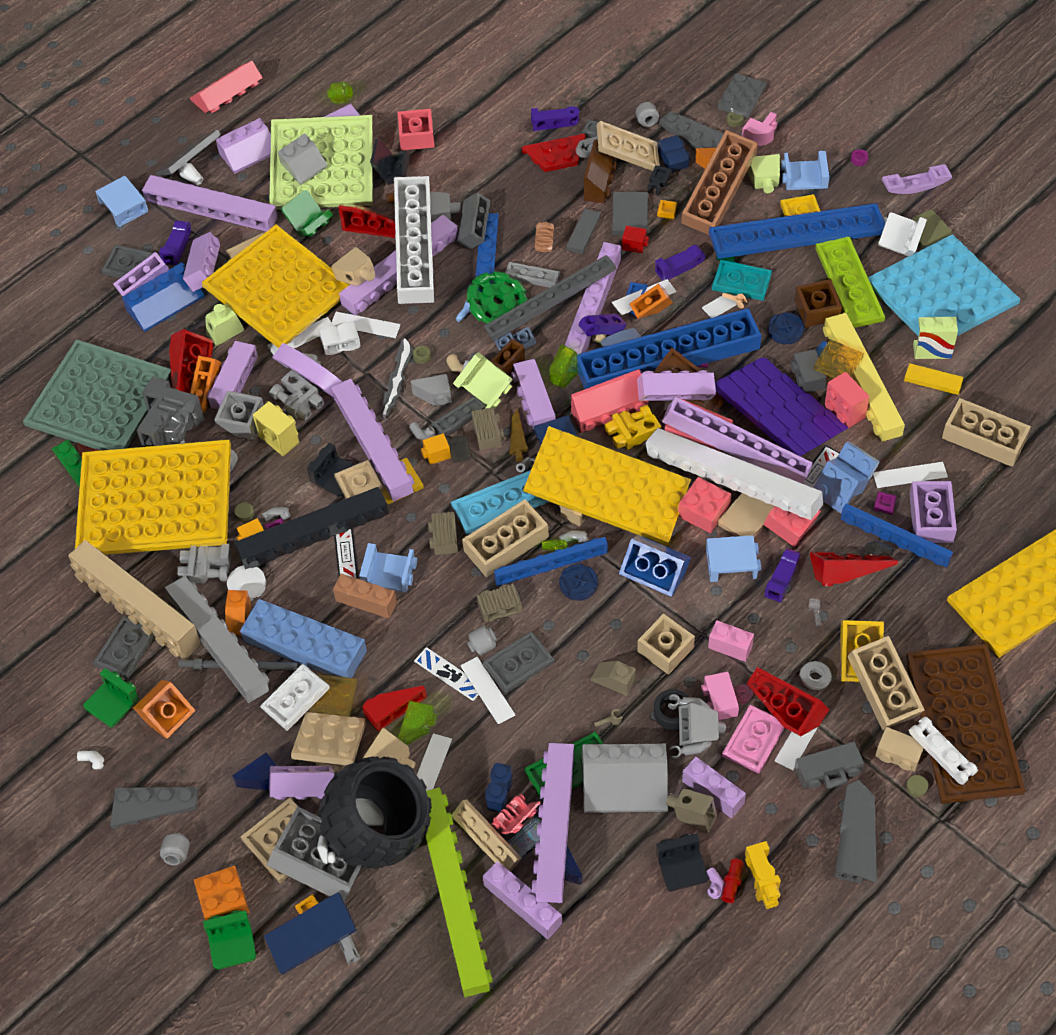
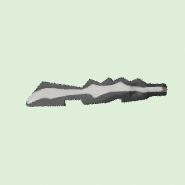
(396, 378)

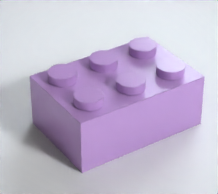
(933, 511)

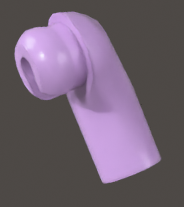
(717, 883)

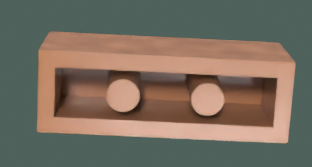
(365, 596)

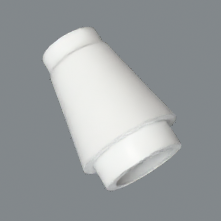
(189, 173)

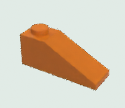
(204, 378)

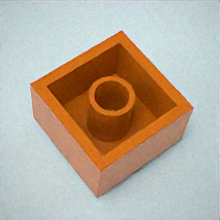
(221, 893)

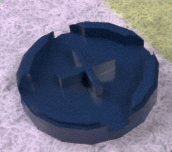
(786, 328)
(578, 582)

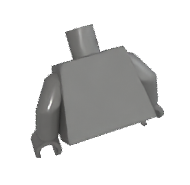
(696, 725)

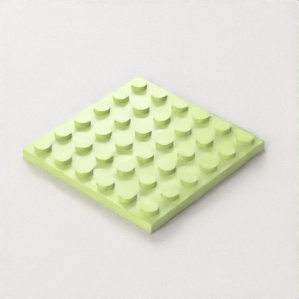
(347, 150)

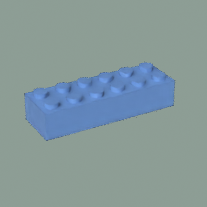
(303, 640)

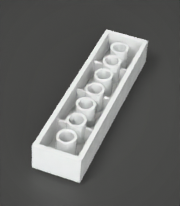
(413, 240)

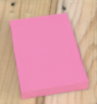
(753, 739)

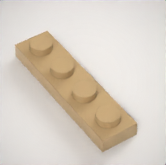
(485, 835)

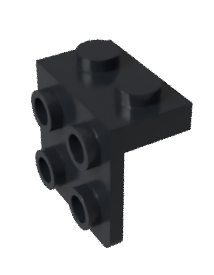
(389, 164)
(323, 468)
(681, 862)

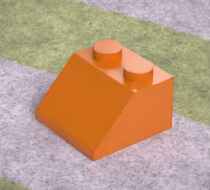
(164, 708)

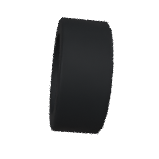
(665, 722)

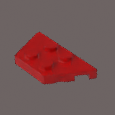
(555, 153)

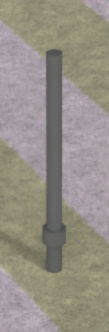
(200, 663)

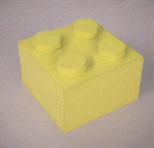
(276, 428)

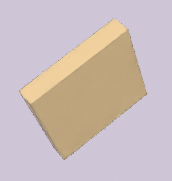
(358, 479)

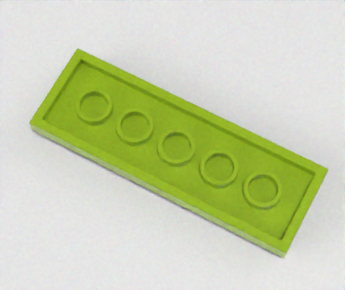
(850, 281)

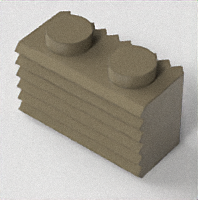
(487, 429)
(444, 533)
(499, 603)

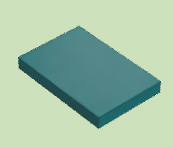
(742, 279)

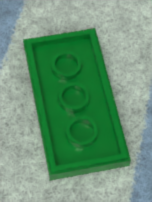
(534, 771)

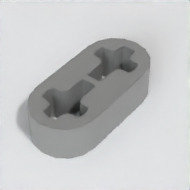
(585, 144)

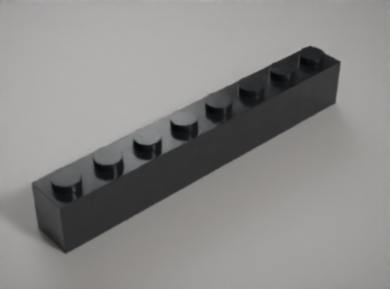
(311, 528)

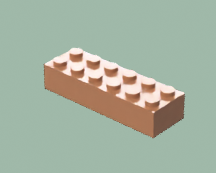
(719, 182)

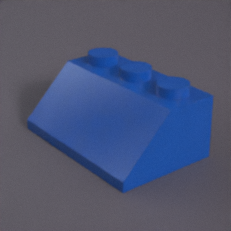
(654, 565)

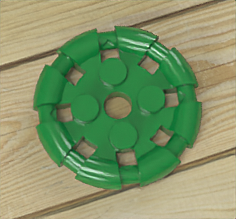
(497, 290)

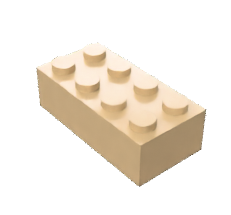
(986, 432)
(505, 538)
(885, 683)

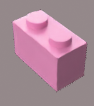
(731, 641)
(720, 695)

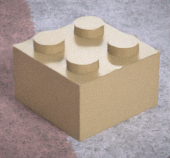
(666, 644)

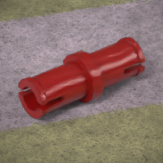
(732, 880)

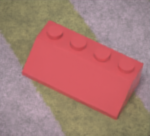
(226, 87)
(598, 403)

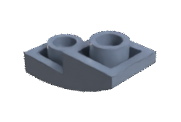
(621, 336)
(524, 337)

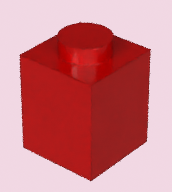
(634, 239)

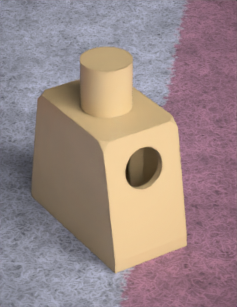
(354, 268)
(390, 746)

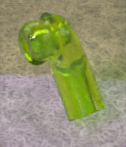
(554, 544)

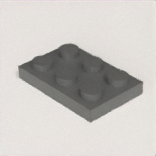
(742, 95)

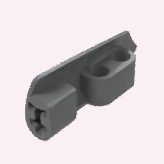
(857, 836)

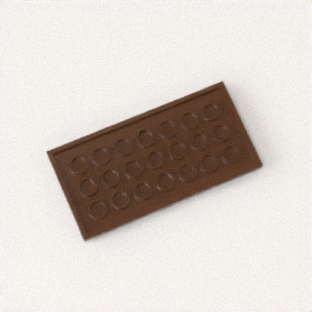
(967, 709)

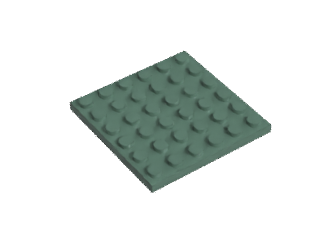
(95, 397)

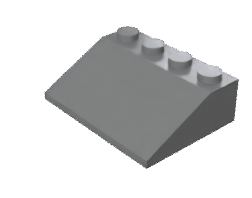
(624, 778)
(299, 858)

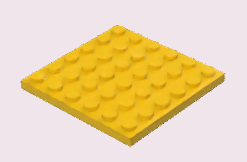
(276, 286)

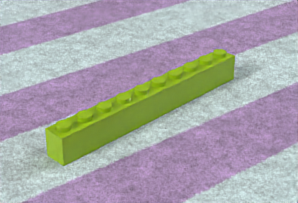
(456, 899)

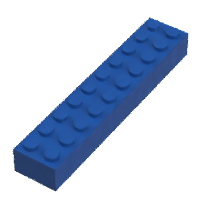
(697, 342)

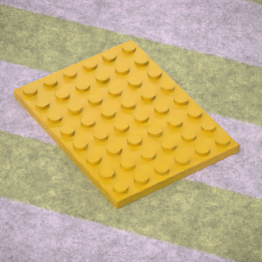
(154, 497)

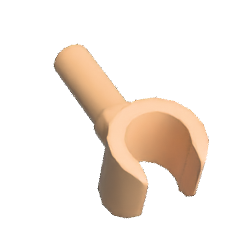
(738, 299)

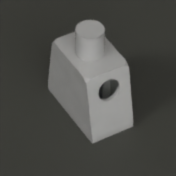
(441, 205)

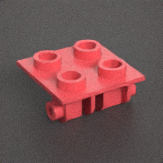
(520, 812)

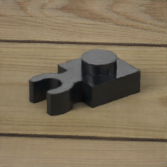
(658, 178)

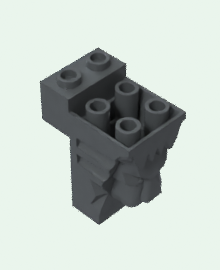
(168, 414)

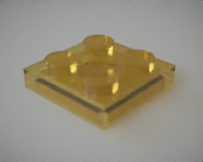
(838, 359)
(338, 698)

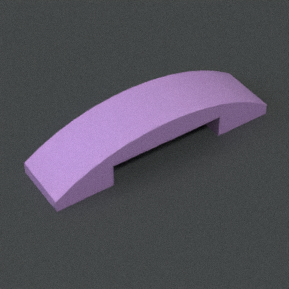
(916, 183)
(306, 367)

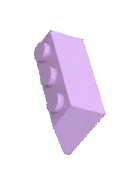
(245, 145)

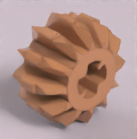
(544, 237)

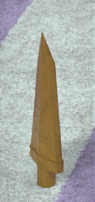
(518, 443)

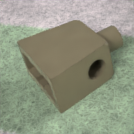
(694, 809)

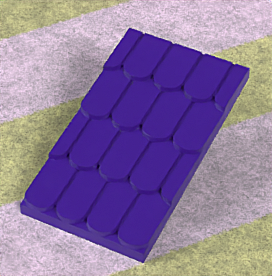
(779, 407)

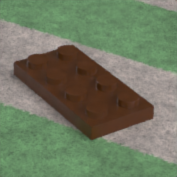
(675, 363)

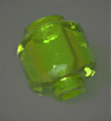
(340, 92)

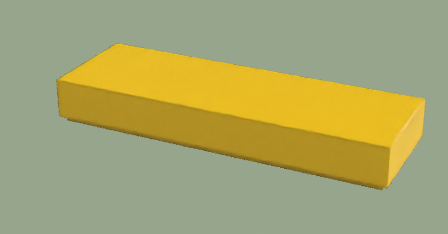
(933, 379)

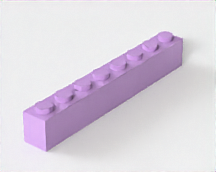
(210, 203)
(359, 297)
(593, 300)
(372, 440)
(735, 440)
(555, 823)

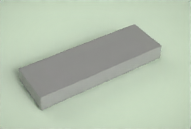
(532, 274)

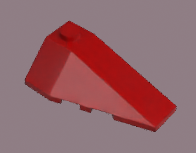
(366, 221)
(184, 353)
(836, 569)
(790, 706)

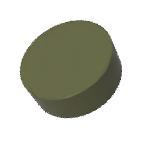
(734, 120)
(421, 354)
(244, 512)
(917, 786)

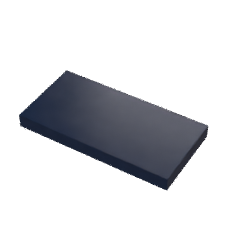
(310, 933)

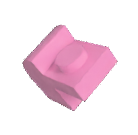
(760, 132)

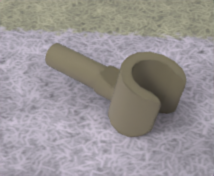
(611, 719)

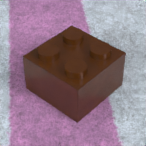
(817, 302)

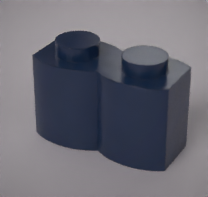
(673, 153)
(499, 787)

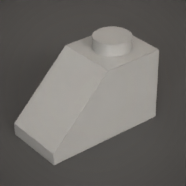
(432, 389)

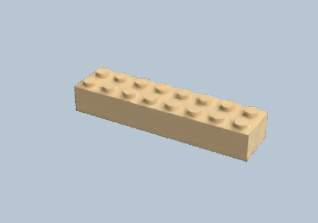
(134, 600)

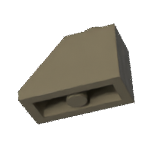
(615, 676)

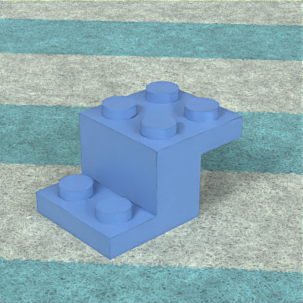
(846, 476)

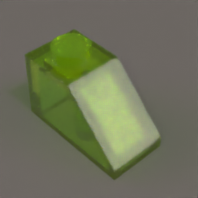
(564, 366)
(417, 722)

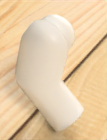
(91, 756)
(326, 857)

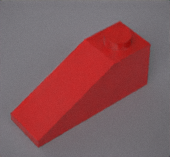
(390, 706)

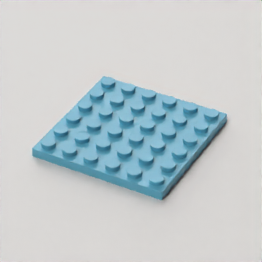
(943, 283)

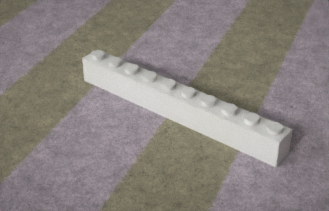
(735, 473)

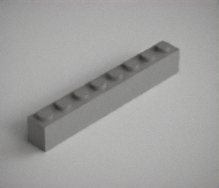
(218, 640)

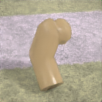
(454, 363)

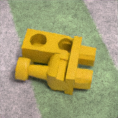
(629, 431)
(764, 873)

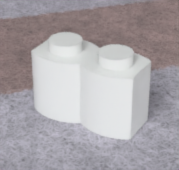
(339, 338)

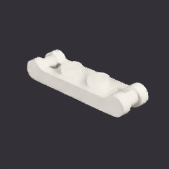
(942, 751)

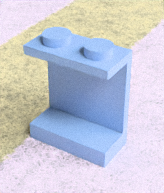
(805, 173)
(122, 200)
(732, 555)
(388, 569)

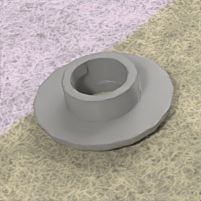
(815, 667)

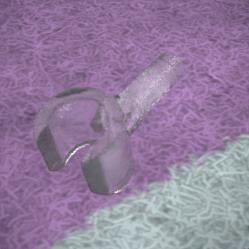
(814, 604)

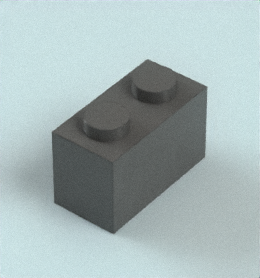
(807, 377)

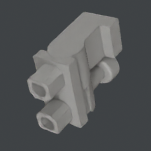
(302, 395)
(202, 559)

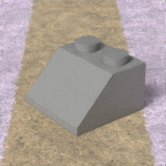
(302, 159)
(237, 414)

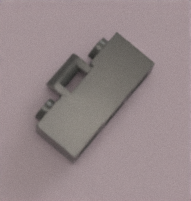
(473, 221)
(828, 764)

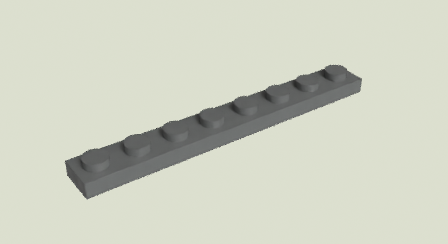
(550, 297)

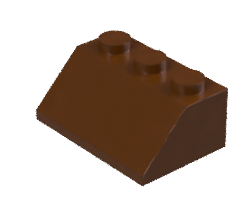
(598, 175)

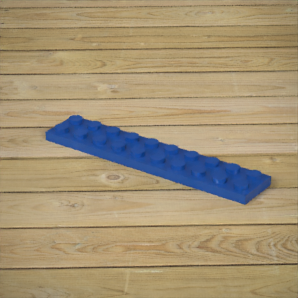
(796, 230)

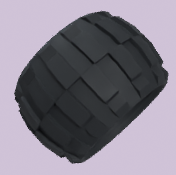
(398, 796)

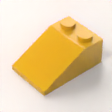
(853, 636)

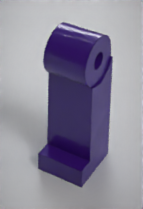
(554, 118)
(176, 242)
(679, 263)
(601, 324)
(783, 575)

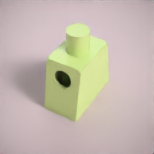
(765, 172)
(222, 324)

